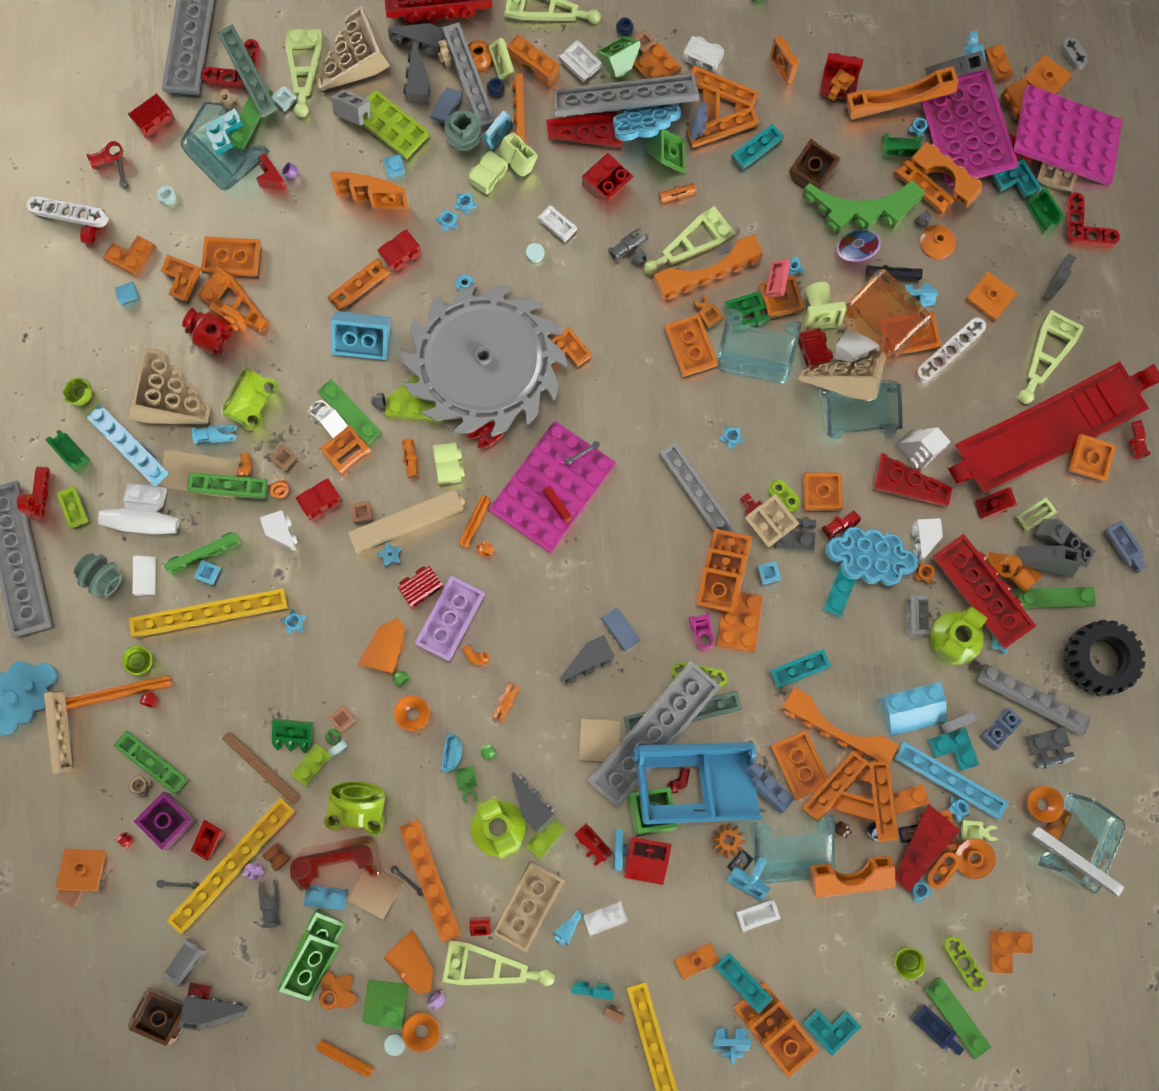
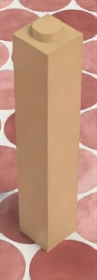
(406, 521)

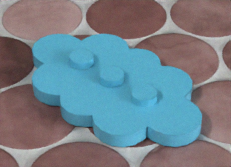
(644, 121)
(872, 556)
(23, 693)

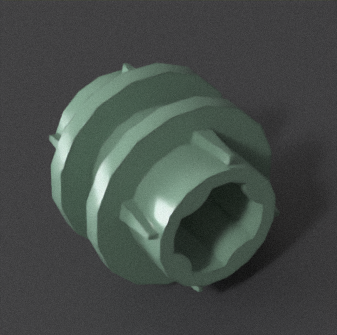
(463, 130)
(97, 574)

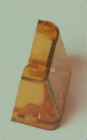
(890, 313)

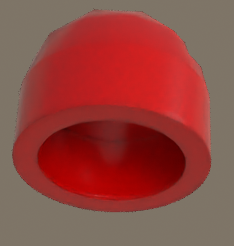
(148, 699)
(124, 841)

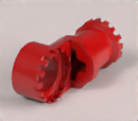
(104, 156)
(88, 233)
(1138, 443)
(839, 524)

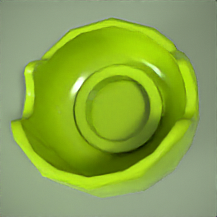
(77, 391)
(137, 660)
(909, 963)

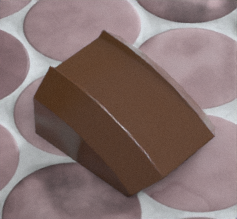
(813, 165)
(157, 1018)

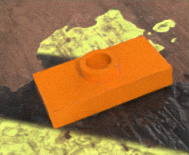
(696, 961)

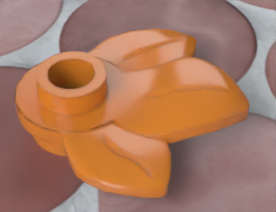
(339, 989)

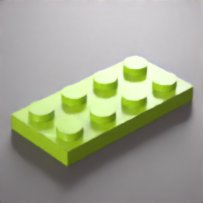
(394, 126)

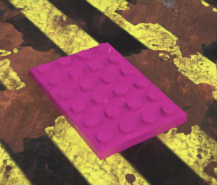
(971, 127)
(1068, 135)
(523, 498)

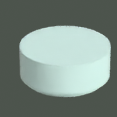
(166, 195)
(535, 252)
(337, 748)
(394, 1044)

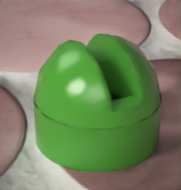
(400, 678)
(336, 733)
(488, 751)

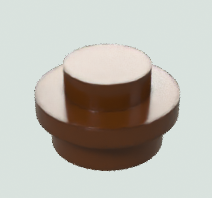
(842, 829)

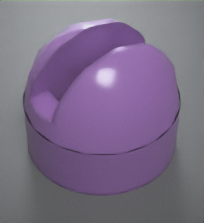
(289, 170)

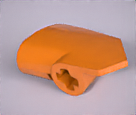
(1012, 567)
(384, 647)
(411, 963)

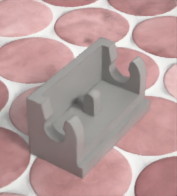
(351, 106)
(918, 616)
(184, 963)

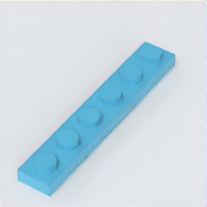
(127, 445)
(951, 780)

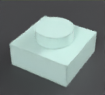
(284, 98)

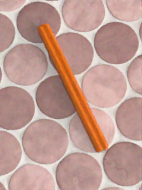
(118, 691)

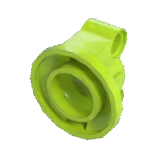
(248, 398)
(947, 646)
(355, 806)
(510, 840)

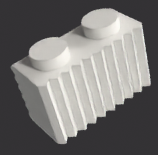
(703, 54)

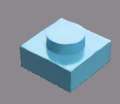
(394, 165)
(207, 572)
(768, 573)

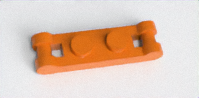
(932, 189)
(358, 284)

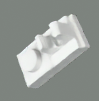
(605, 918)

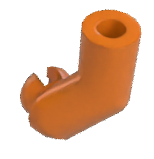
(246, 465)
(475, 658)

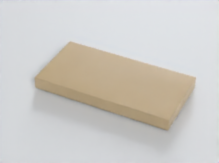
(180, 464)
(58, 731)
(528, 907)

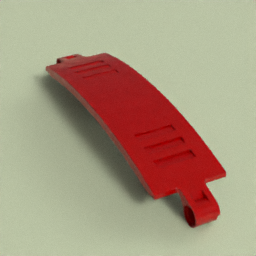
(1052, 427)

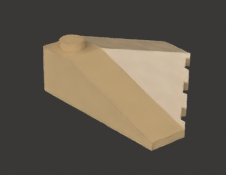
(355, 55)
(853, 379)
(163, 395)

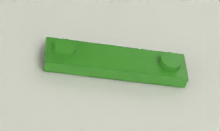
(250, 119)
(349, 411)
(227, 485)
(179, 563)
(1057, 597)
(151, 762)
(957, 1018)

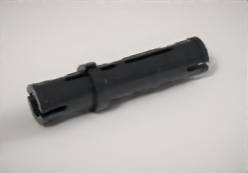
(896, 272)

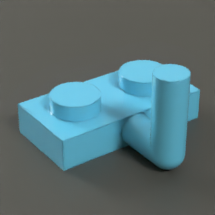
(750, 883)

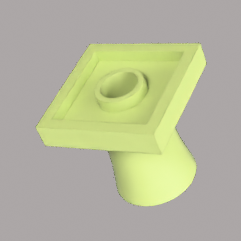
(821, 310)

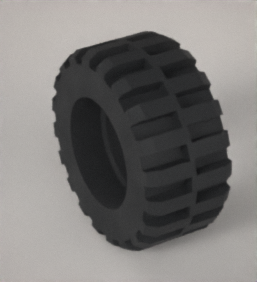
(1126, 648)

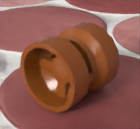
(276, 857)

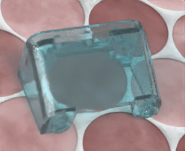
(851, 414)

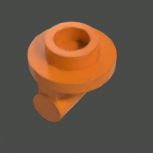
(279, 488)

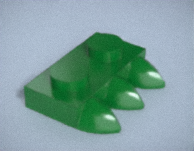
(292, 732)

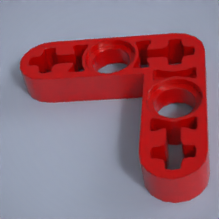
(222, 72)
(1081, 230)
(35, 504)

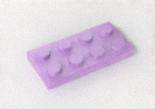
(450, 618)

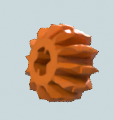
(726, 847)

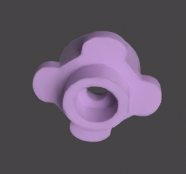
(253, 871)
(436, 1000)

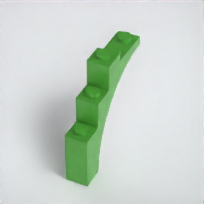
(864, 213)

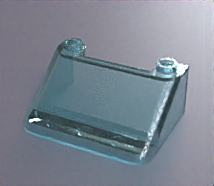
(226, 167)
(757, 351)
(1092, 834)
(791, 856)

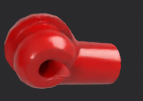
(681, 782)

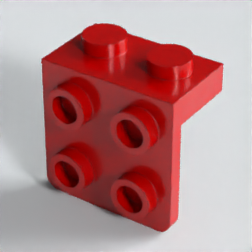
(835, 62)

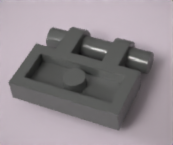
(799, 540)
(1048, 741)

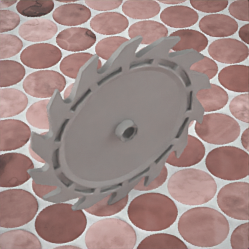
(491, 388)

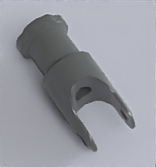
(627, 245)
(269, 908)

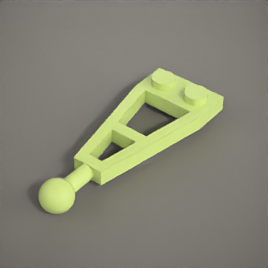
(515, 10)
(303, 40)
(715, 225)
(1060, 327)
(457, 960)

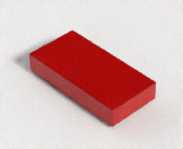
(557, 505)

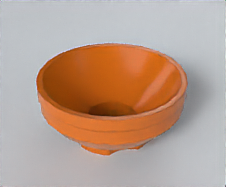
(484, 60)
(406, 704)
(1054, 801)
(415, 1042)

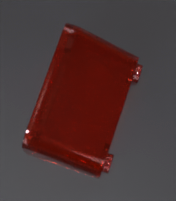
(359, 849)

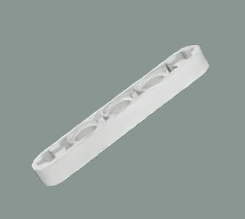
(73, 216)
(946, 357)
(1077, 861)

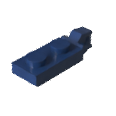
(937, 1030)

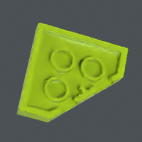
(405, 406)

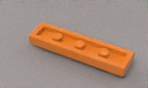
(518, 103)

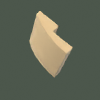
(1056, 178)
(772, 520)
(598, 738)
(375, 893)

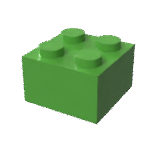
(656, 797)

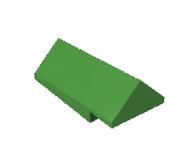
(312, 955)

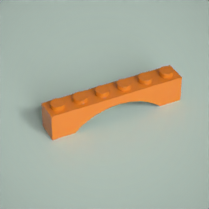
(875, 101)
(675, 281)
(802, 707)
(430, 881)

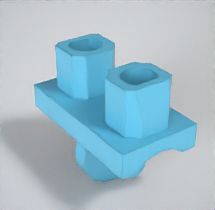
(925, 296)
(731, 1047)

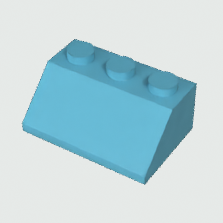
(360, 335)
(914, 709)

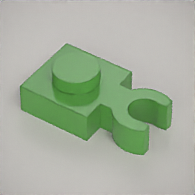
(466, 780)

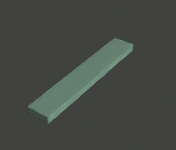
(247, 71)
(716, 706)

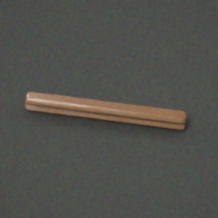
(261, 767)

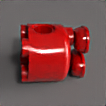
(207, 331)

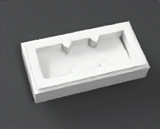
(557, 223)
(757, 915)

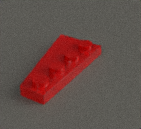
(586, 129)
(904, 481)
(926, 845)

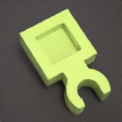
(975, 829)

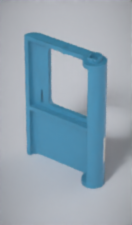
(724, 783)

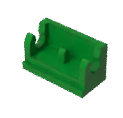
(900, 146)
(1044, 210)
(68, 450)

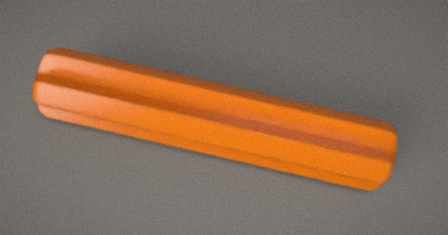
(474, 521)
(344, 1058)

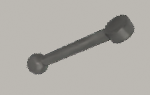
(122, 182)
(595, 445)
(395, 870)
(161, 883)

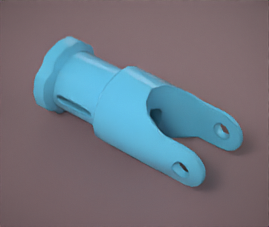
(213, 434)

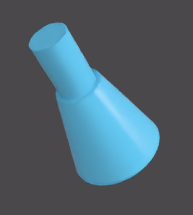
(565, 931)

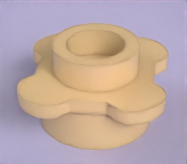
(231, 98)
(145, 783)

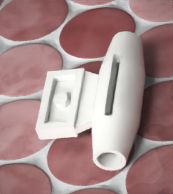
(140, 512)

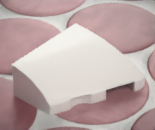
(854, 346)

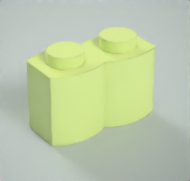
(517, 154)
(487, 172)
(447, 463)

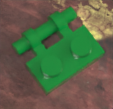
(749, 305)

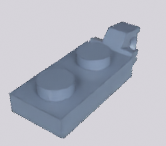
(1126, 546)
(769, 788)

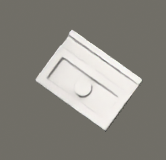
(580, 61)

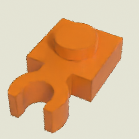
(709, 314)

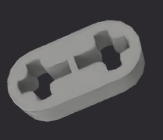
(1074, 53)
(959, 722)

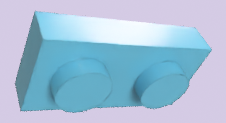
(497, 131)
(326, 897)

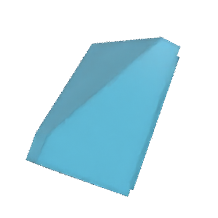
(126, 293)

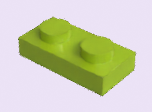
(72, 507)
(311, 765)
(541, 843)

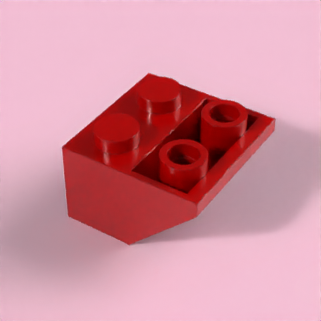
(606, 178)
(647, 860)

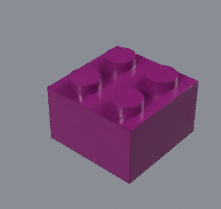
(165, 821)

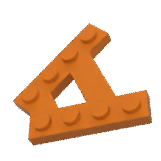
(718, 87)
(834, 795)

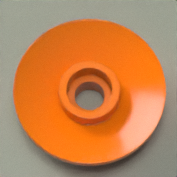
(935, 248)
(982, 865)

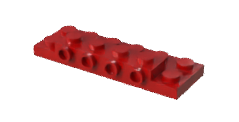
(433, 9)
(984, 590)

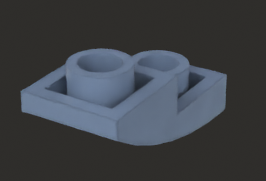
(446, 104)
(698, 124)
(620, 629)
(1001, 728)

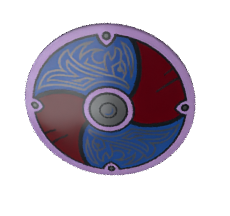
(858, 245)

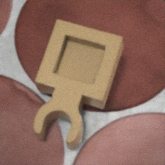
(444, 55)

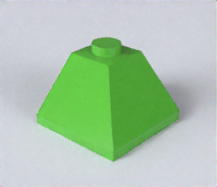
(619, 55)
(667, 149)
(385, 1004)

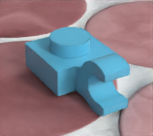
(973, 45)

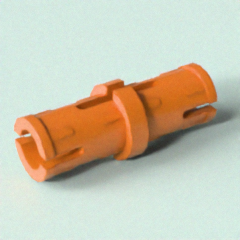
(677, 193)
(410, 458)
(505, 702)

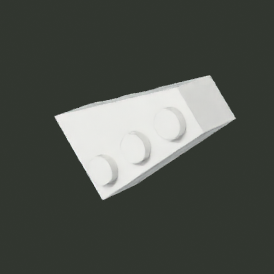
(922, 446)

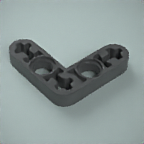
(1060, 277)

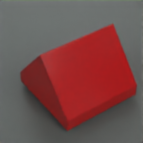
(480, 926)

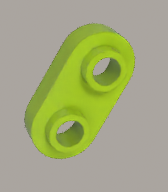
(784, 495)

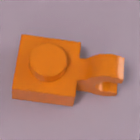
(840, 83)

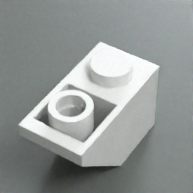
(327, 418)
(278, 530)
(927, 535)

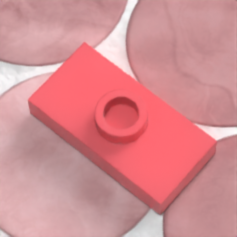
(777, 278)

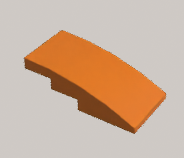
(369, 188)
(724, 570)
(778, 1033)

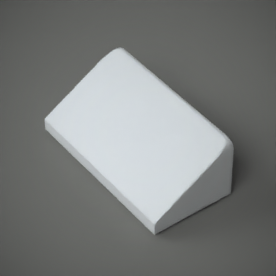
(144, 576)

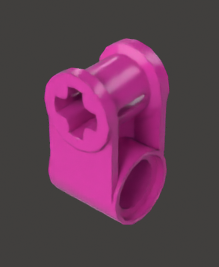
(701, 627)

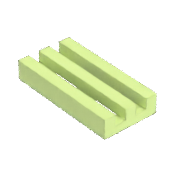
(501, 59)
(1023, 523)

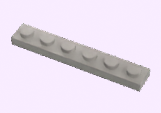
(468, 74)
(695, 489)
(1033, 699)

